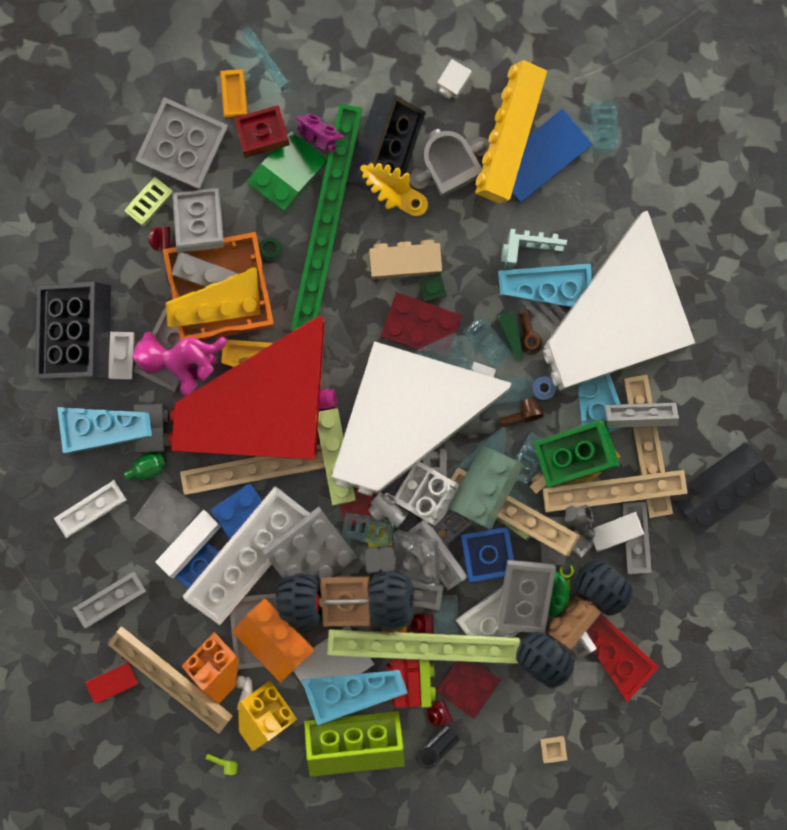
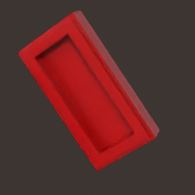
(112, 683)

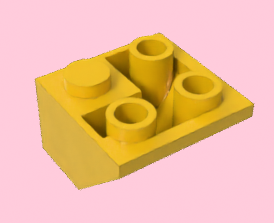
(263, 715)

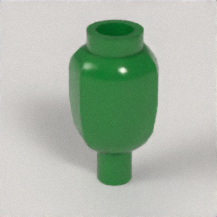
(146, 466)

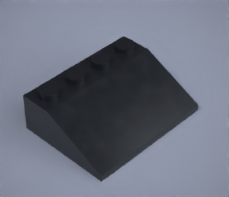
(73, 331)

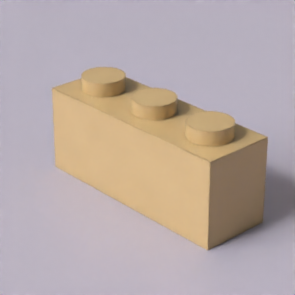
(405, 260)

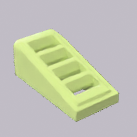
(130, 210)

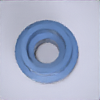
(543, 395)

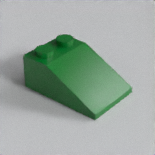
(286, 173)
(576, 453)

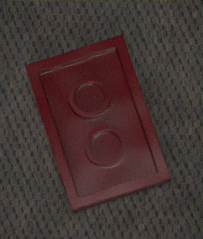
(418, 322)

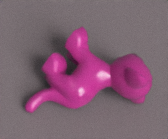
(153, 357)

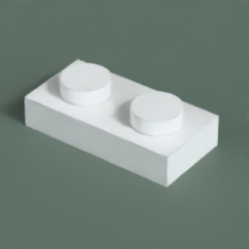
(121, 355)

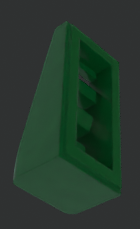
(509, 328)

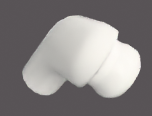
(245, 684)

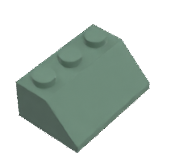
(486, 487)

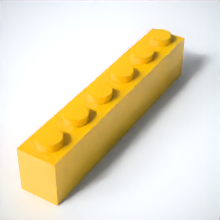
(510, 132)

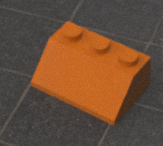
(272, 640)

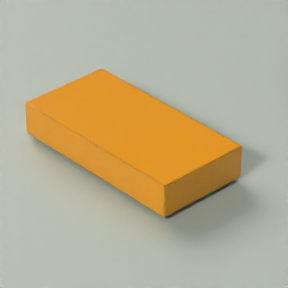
(233, 93)

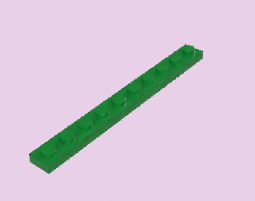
(327, 217)

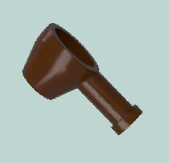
(528, 333)
(529, 412)

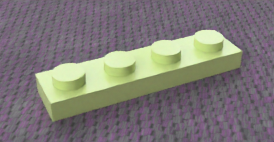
(331, 441)

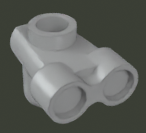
(385, 507)

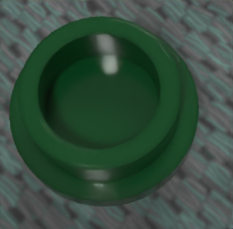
(270, 249)

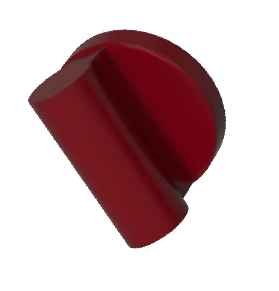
(160, 238)
(422, 624)
(438, 714)

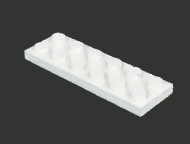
(242, 559)

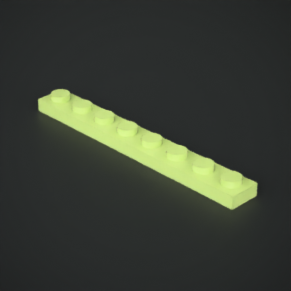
(422, 646)

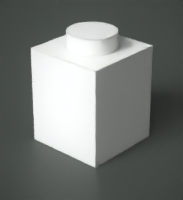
(453, 79)

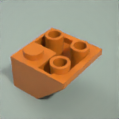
(213, 668)

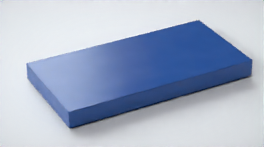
(548, 152)

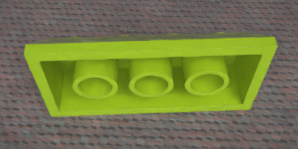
(354, 744)

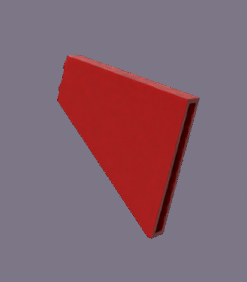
(260, 405)

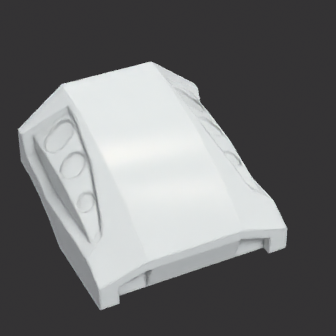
(426, 493)

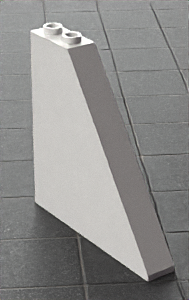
(622, 315)
(405, 413)

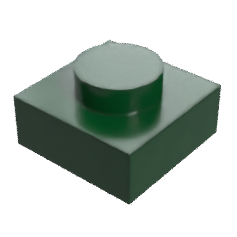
(432, 287)

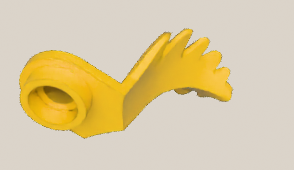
(394, 189)

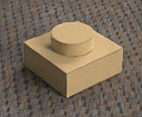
(538, 483)
(553, 749)

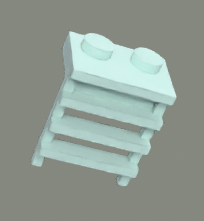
(510, 250)

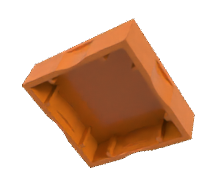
(237, 255)

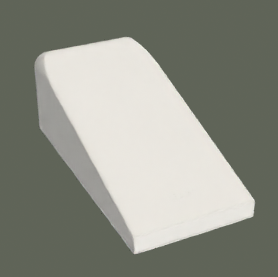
(617, 532)

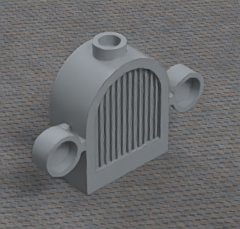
(449, 162)

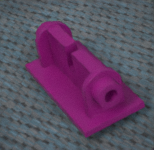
(312, 127)

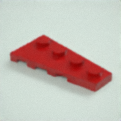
(620, 657)

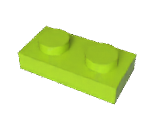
(427, 692)

